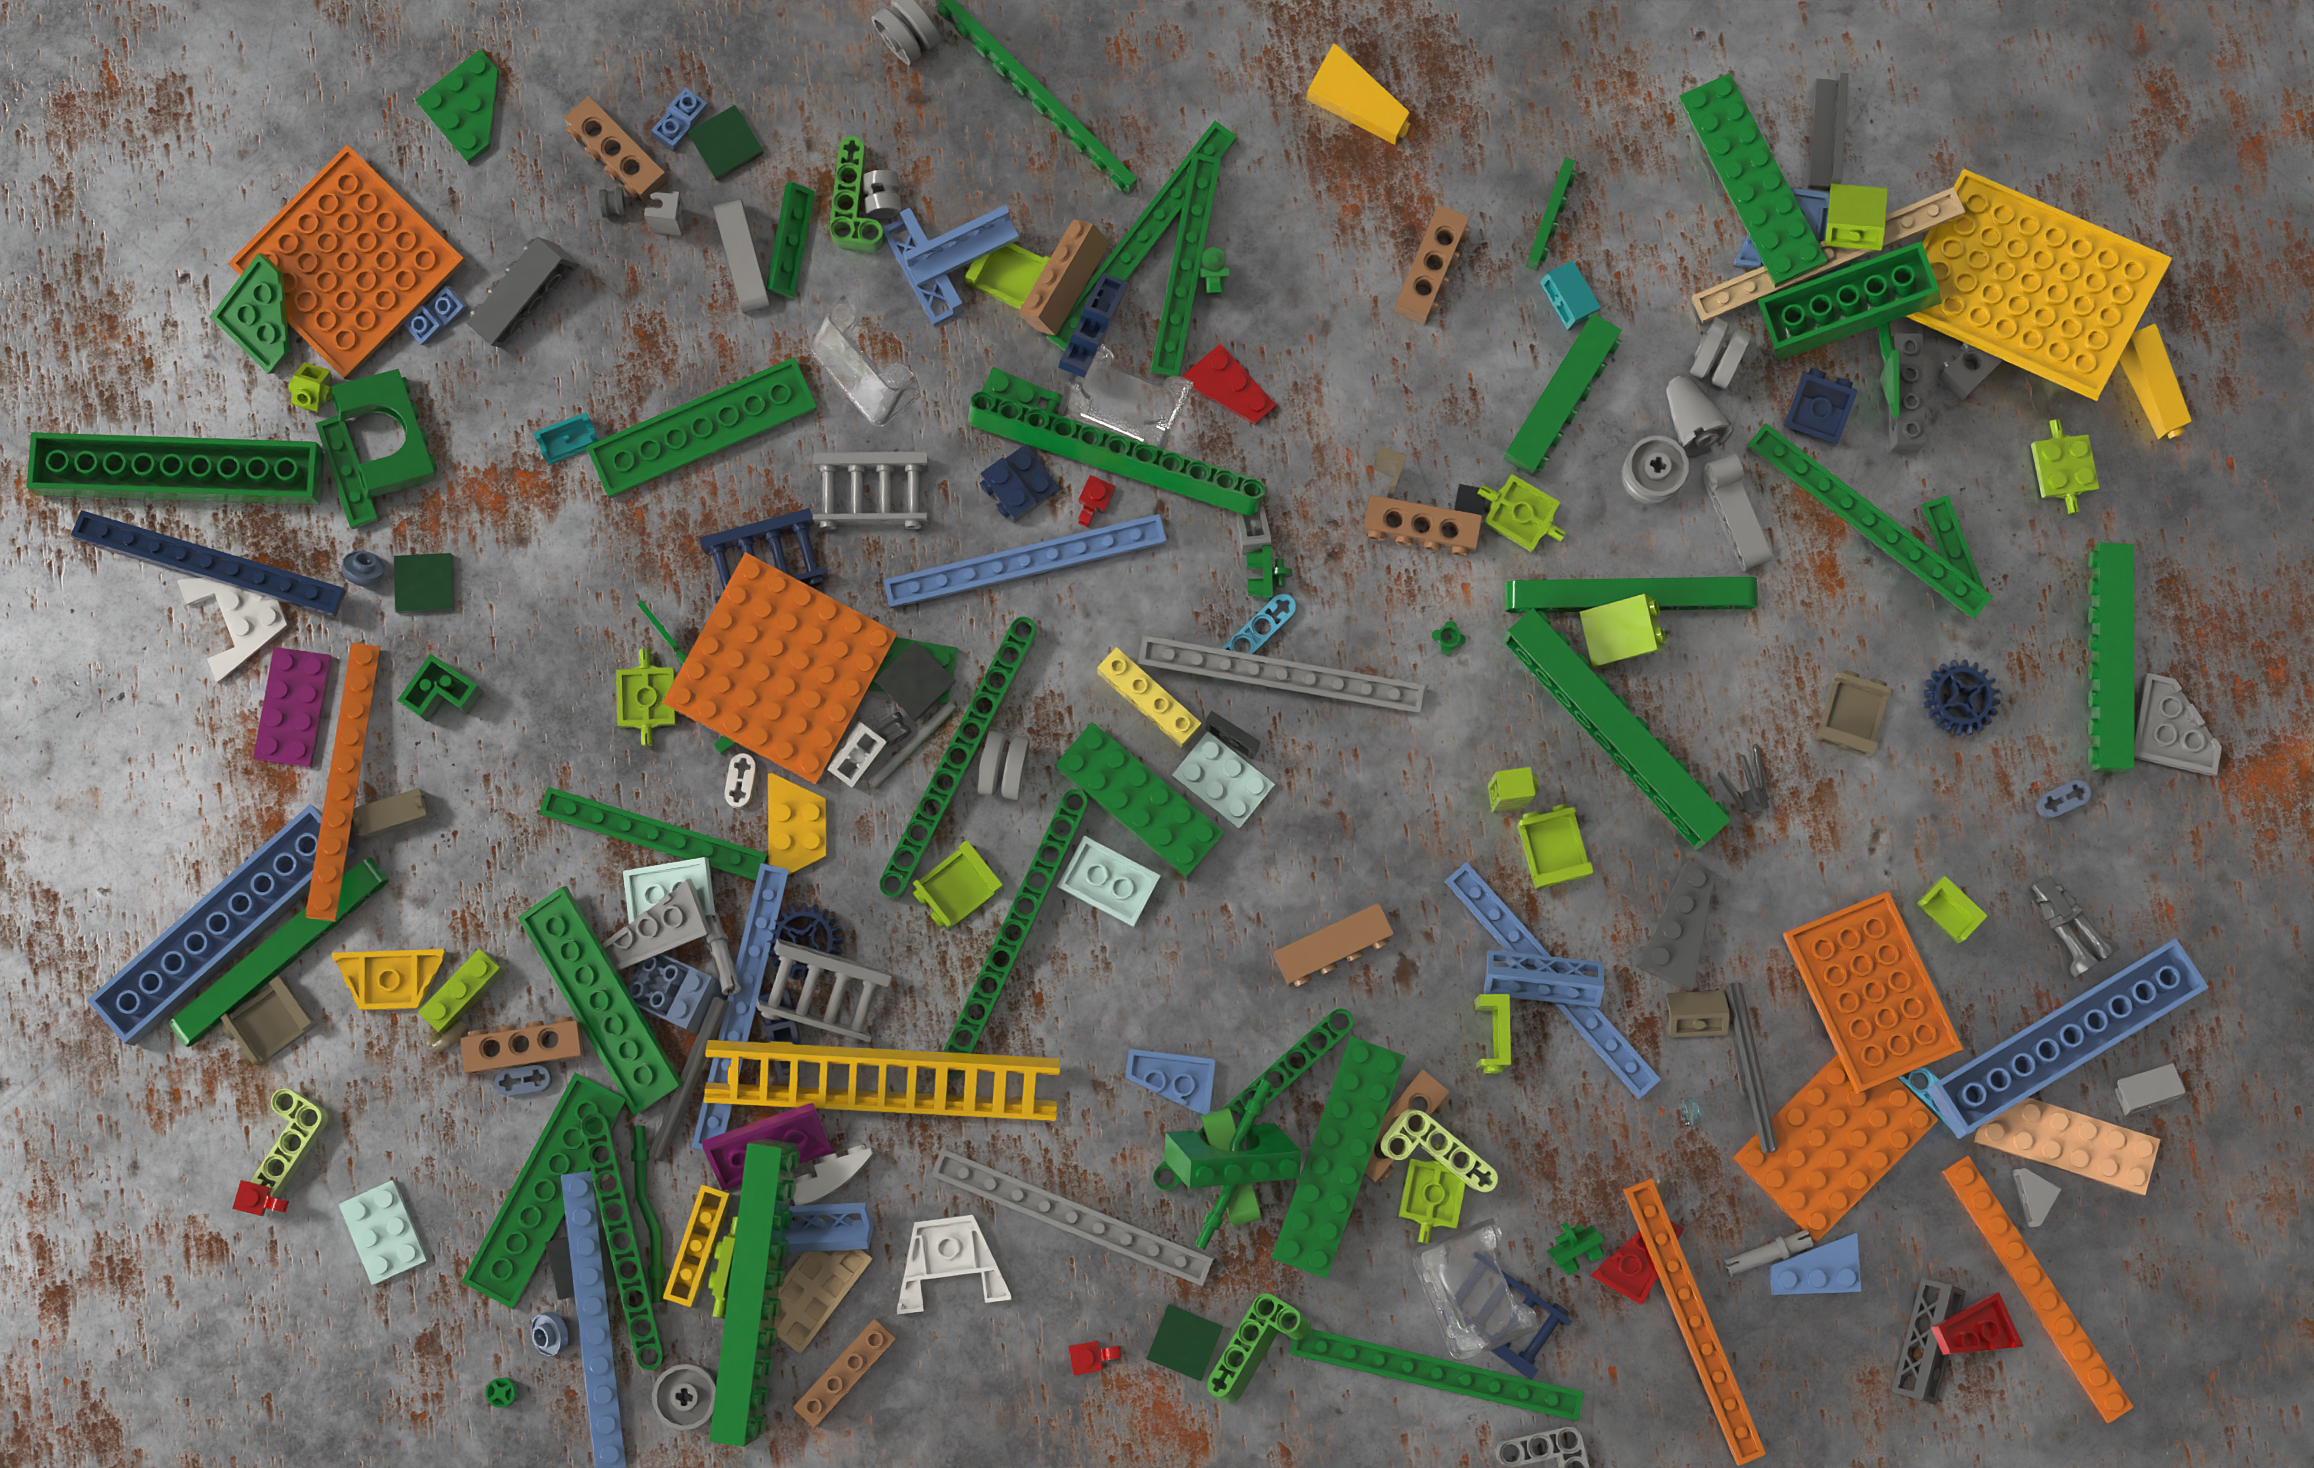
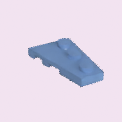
(1174, 1076)
(1821, 1270)

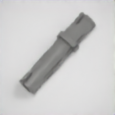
(717, 944)
(1779, 1249)

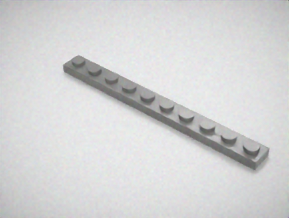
(1281, 674)
(1072, 1217)

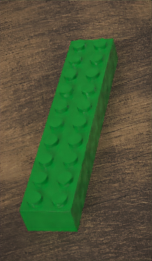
(175, 468)
(1616, 728)
(754, 1292)

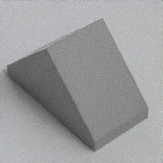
(1253, 531)
(2035, 1195)

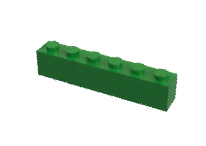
(1562, 395)

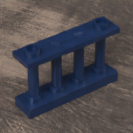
(771, 531)
(1525, 1360)

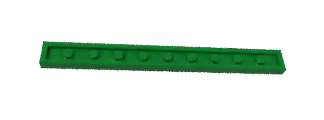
(1042, 99)
(1148, 227)
(1869, 521)
(1439, 1374)

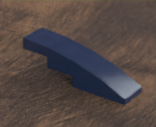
(1093, 325)

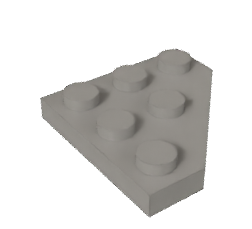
(2172, 729)

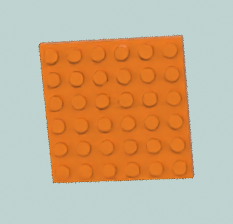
(351, 261)
(780, 668)

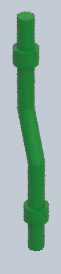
(1253, 1109)
(657, 1271)

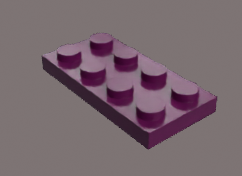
(292, 707)
(800, 1126)

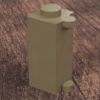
(391, 814)

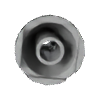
(1696, 417)

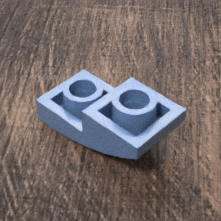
(680, 118)
(436, 316)

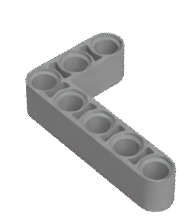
(1553, 1448)

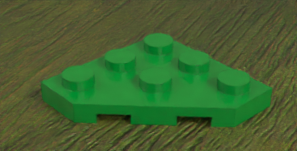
(464, 105)
(256, 314)

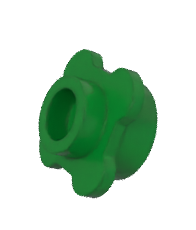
(1451, 629)

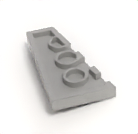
(663, 927)

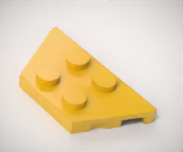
(795, 825)
(389, 977)

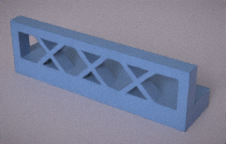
(961, 246)
(943, 282)
(1544, 982)
(836, 1235)

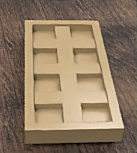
(815, 1291)

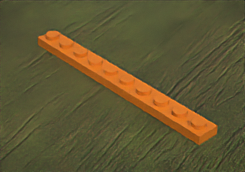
(343, 782)
(2037, 1289)
(1694, 1321)

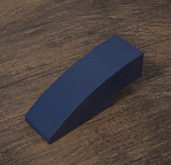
(784, 1031)

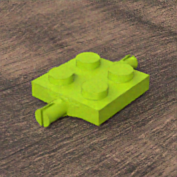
(2065, 466)
(1521, 513)
(641, 697)
(1431, 1196)
(720, 1279)

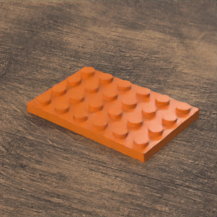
(1872, 992)
(1834, 1145)

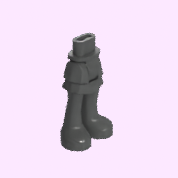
(2061, 909)

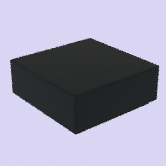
(1468, 500)

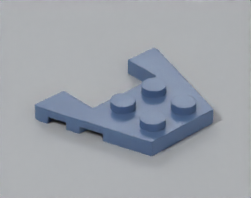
(1815, 210)

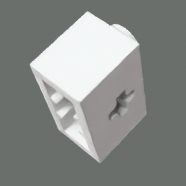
(855, 754)

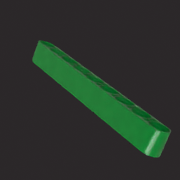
(1670, 593)
(273, 957)
(1282, 1067)
(619, 1255)

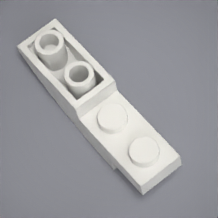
(831, 1175)

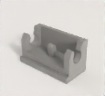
(668, 218)
(2149, 1089)

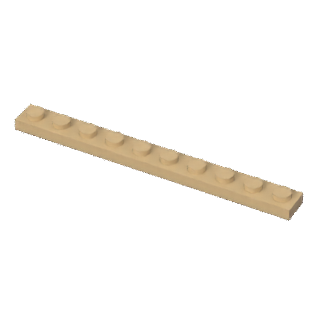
(1898, 227)

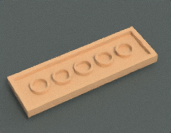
(2073, 1144)

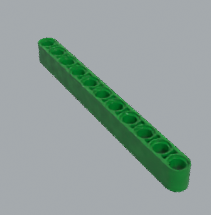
(1116, 453)
(958, 743)
(1015, 918)

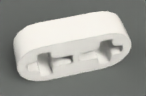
(747, 781)

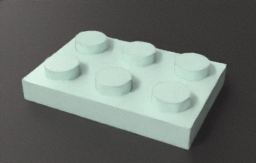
(1223, 780)
(1108, 881)
(650, 884)
(383, 1232)

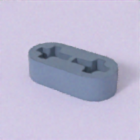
(2060, 793)
(524, 1087)

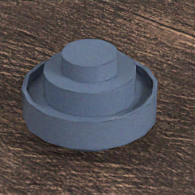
(363, 568)
(549, 1333)

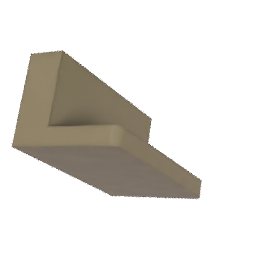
(1391, 464)
(1697, 1014)

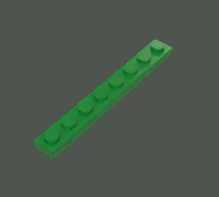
(1185, 265)
(651, 833)

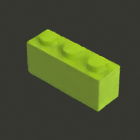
(1512, 789)
(461, 991)

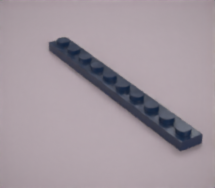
(208, 563)

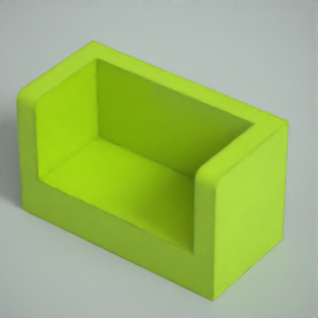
(1951, 909)

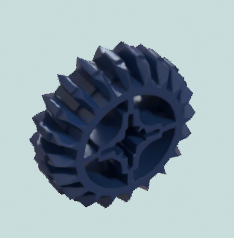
(1956, 688)
(819, 920)

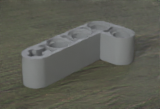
(741, 255)
(1735, 511)

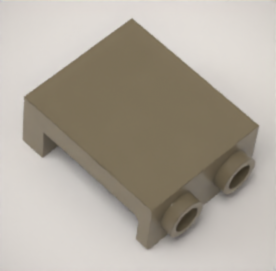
(1853, 713)
(268, 1022)

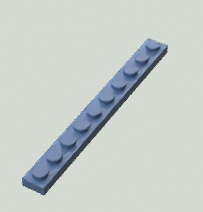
(1024, 561)
(742, 1005)
(1585, 1019)
(593, 1320)

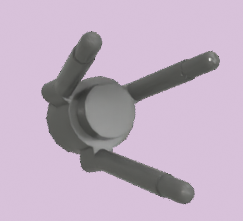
(1756, 797)

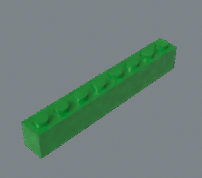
(2111, 657)

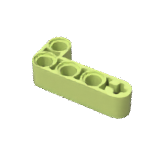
(281, 1149)
(1444, 1154)

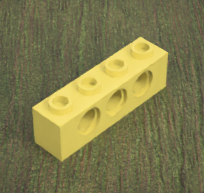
(1149, 698)

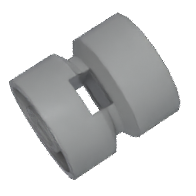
(881, 191)

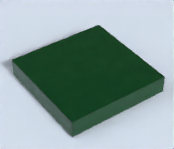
(725, 142)
(423, 583)
(1184, 1342)

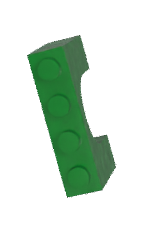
(387, 395)
(1268, 1157)

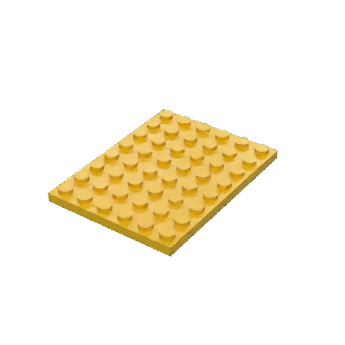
(2038, 285)

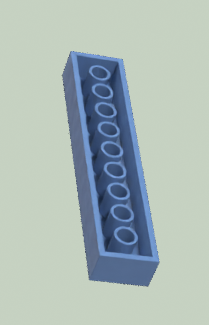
(212, 931)
(2067, 1038)

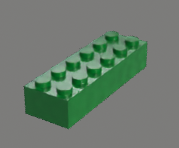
(1850, 301)
(1139, 800)

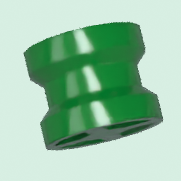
(497, 1395)

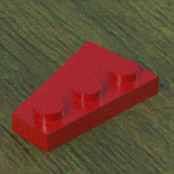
(1228, 384)
(1631, 1268)
(1978, 1328)

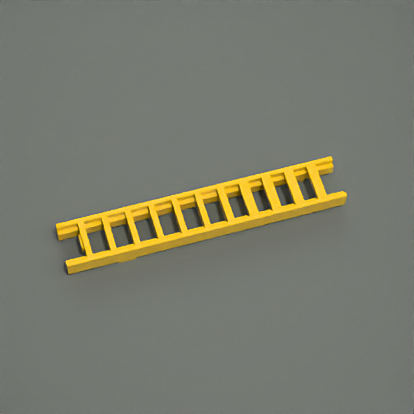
(879, 1100)

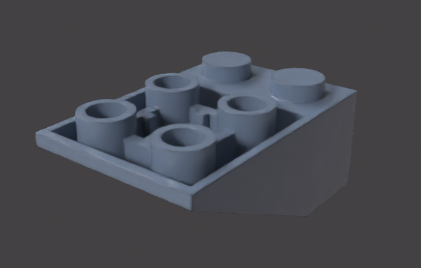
(674, 991)

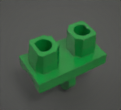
(1214, 261)
(1264, 586)
(1573, 1243)

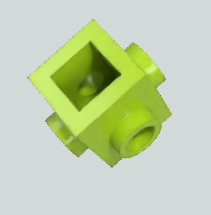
(310, 387)

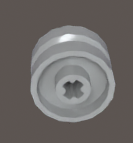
(906, 29)
(1718, 352)
(1639, 473)
(998, 765)
(669, 1400)

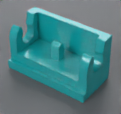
(1570, 294)
(566, 438)

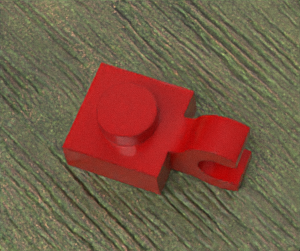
(1095, 497)
(256, 1198)
(1089, 1358)

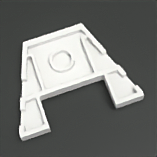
(250, 619)
(944, 1250)

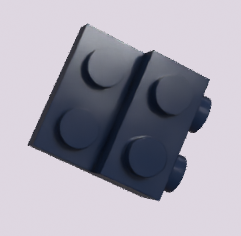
(1821, 405)
(1018, 483)

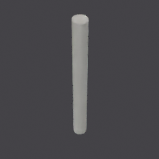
(912, 744)

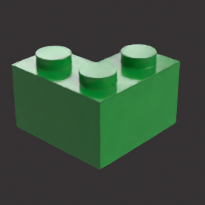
(438, 682)

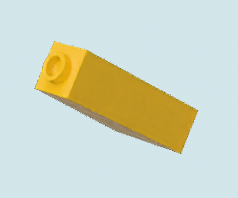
(1355, 96)
(2155, 382)

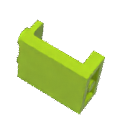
(1856, 217)
(1007, 274)
(1622, 630)
(1554, 847)
(957, 886)
(1500, 1008)

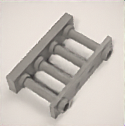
(885, 464)
(844, 971)

